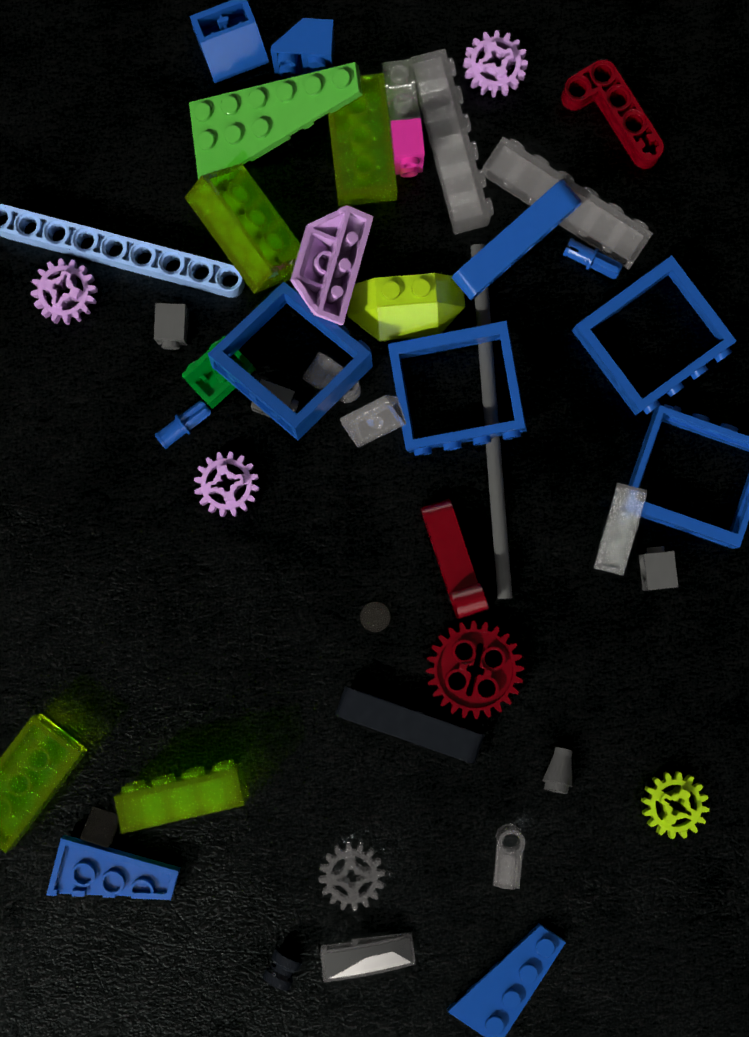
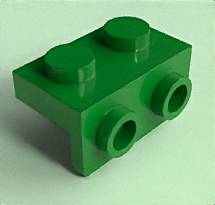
(208, 382)

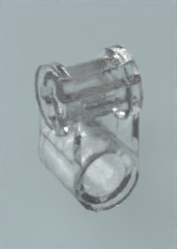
(323, 370)

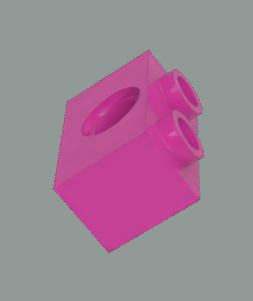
(407, 146)

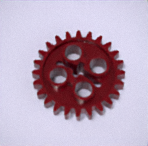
(502, 675)

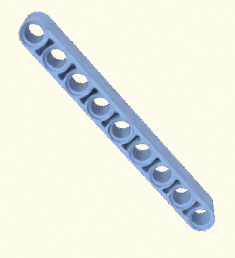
(127, 260)

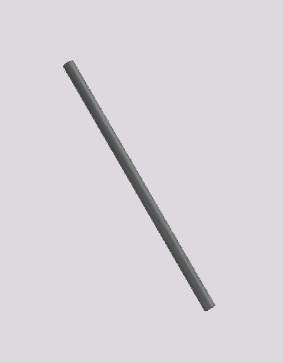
(493, 449)

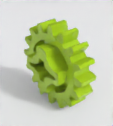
(670, 815)

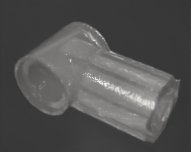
(508, 859)

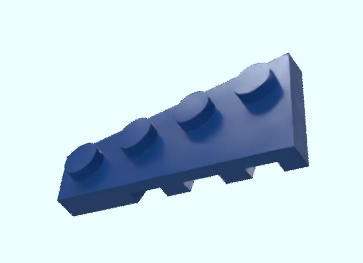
(95, 870)
(504, 991)

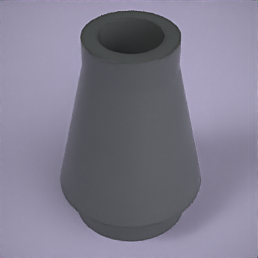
(559, 772)

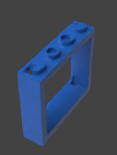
(584, 333)
(449, 341)
(293, 423)
(700, 425)

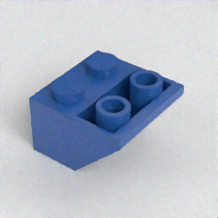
(229, 39)
(304, 48)

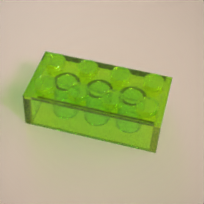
(363, 146)
(245, 226)
(32, 774)
(181, 797)

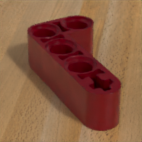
(616, 116)
(453, 559)

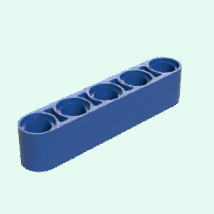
(516, 239)

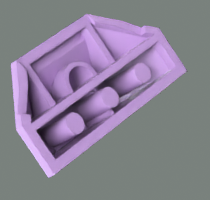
(330, 261)

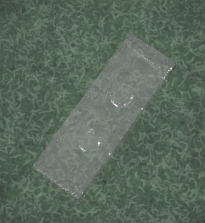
(620, 528)

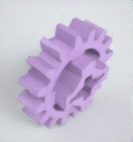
(501, 52)
(67, 279)
(223, 471)

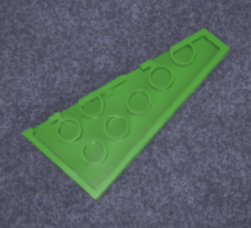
(260, 118)

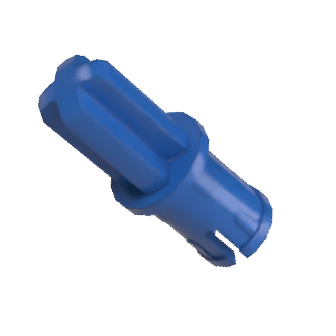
(593, 259)
(183, 424)

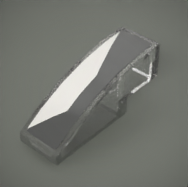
(366, 956)

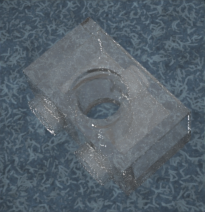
(400, 90)

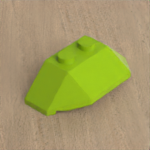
(406, 305)

